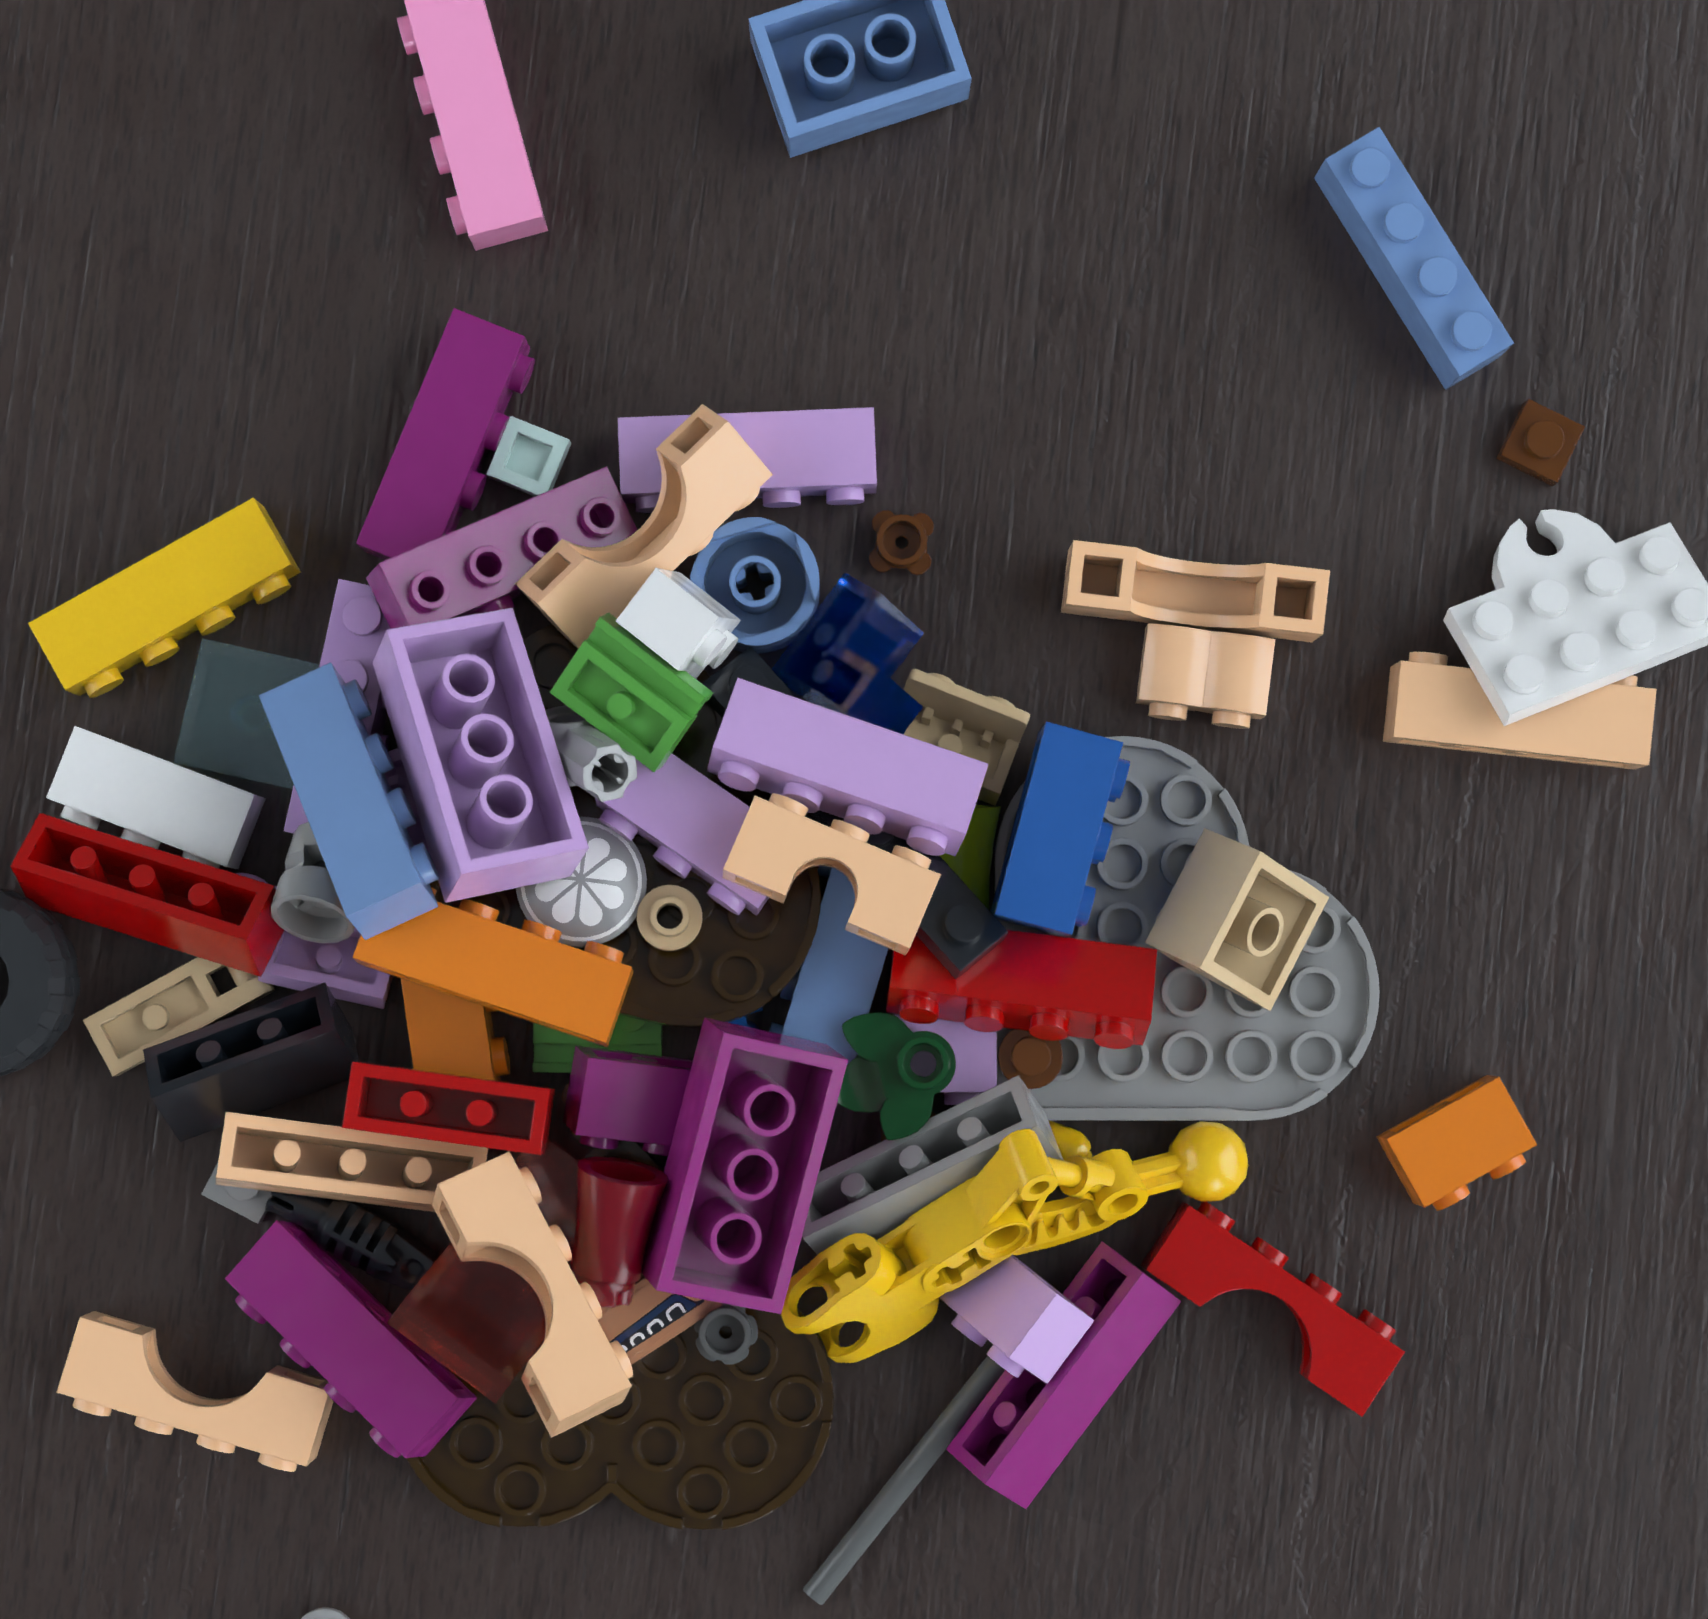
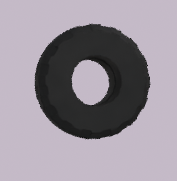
(41, 981)

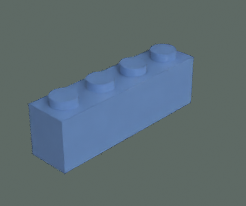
(1412, 258)
(349, 800)
(836, 974)

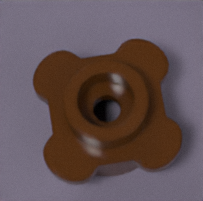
(914, 529)

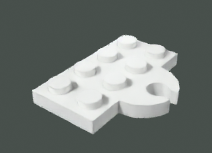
(1579, 614)

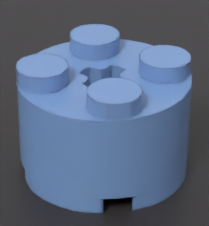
(776, 555)

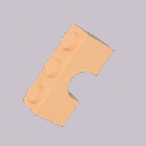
(782, 843)

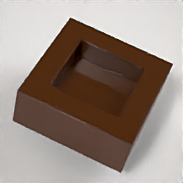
(1540, 442)

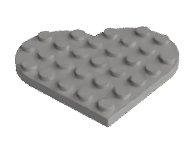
(1205, 1046)

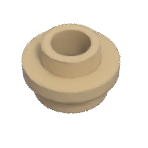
(665, 938)

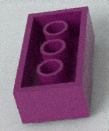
(743, 1166)

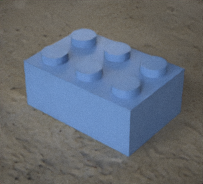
(856, 66)

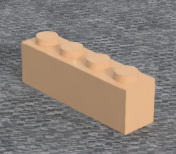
(1450, 710)
(338, 1162)

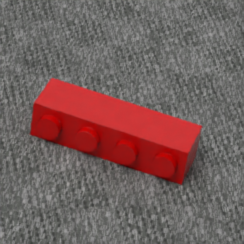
(148, 894)
(1035, 986)

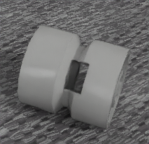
(306, 896)

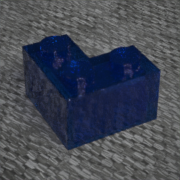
(850, 654)

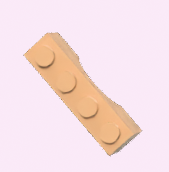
(704, 481)
(1205, 596)
(496, 1219)
(120, 1369)

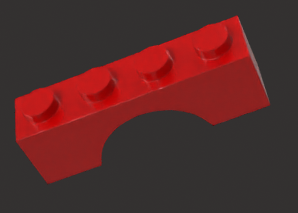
(1339, 1352)

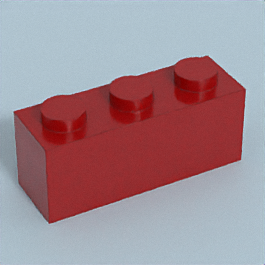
(448, 1108)

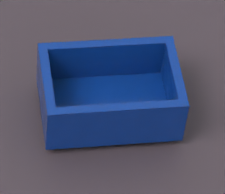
(1059, 830)

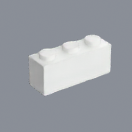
(154, 800)

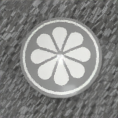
(598, 896)

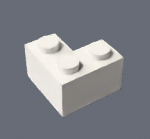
(680, 622)

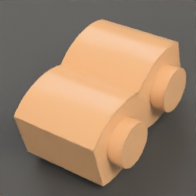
(1205, 674)

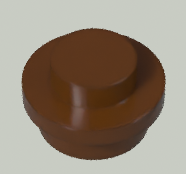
(1030, 1058)

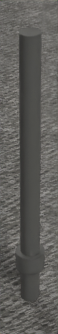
(902, 1482)

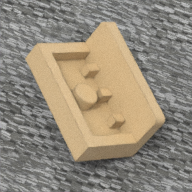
(967, 724)

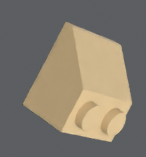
(1237, 918)

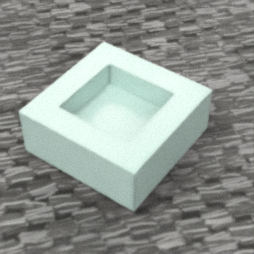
(528, 457)

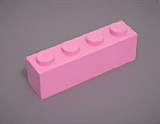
(475, 120)

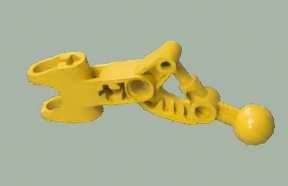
(986, 1219)

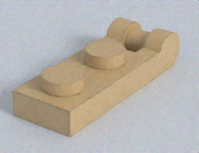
(167, 1009)

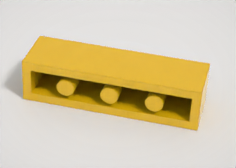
(164, 599)

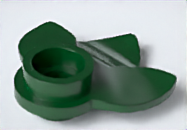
(883, 1076)

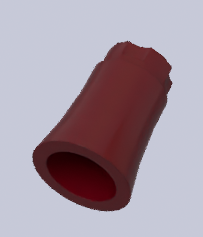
(613, 1224)

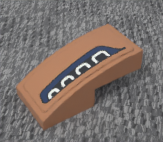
(652, 1319)

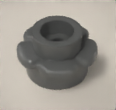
(730, 1349)

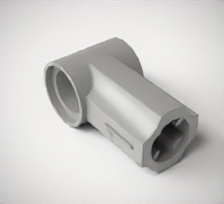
(590, 756)

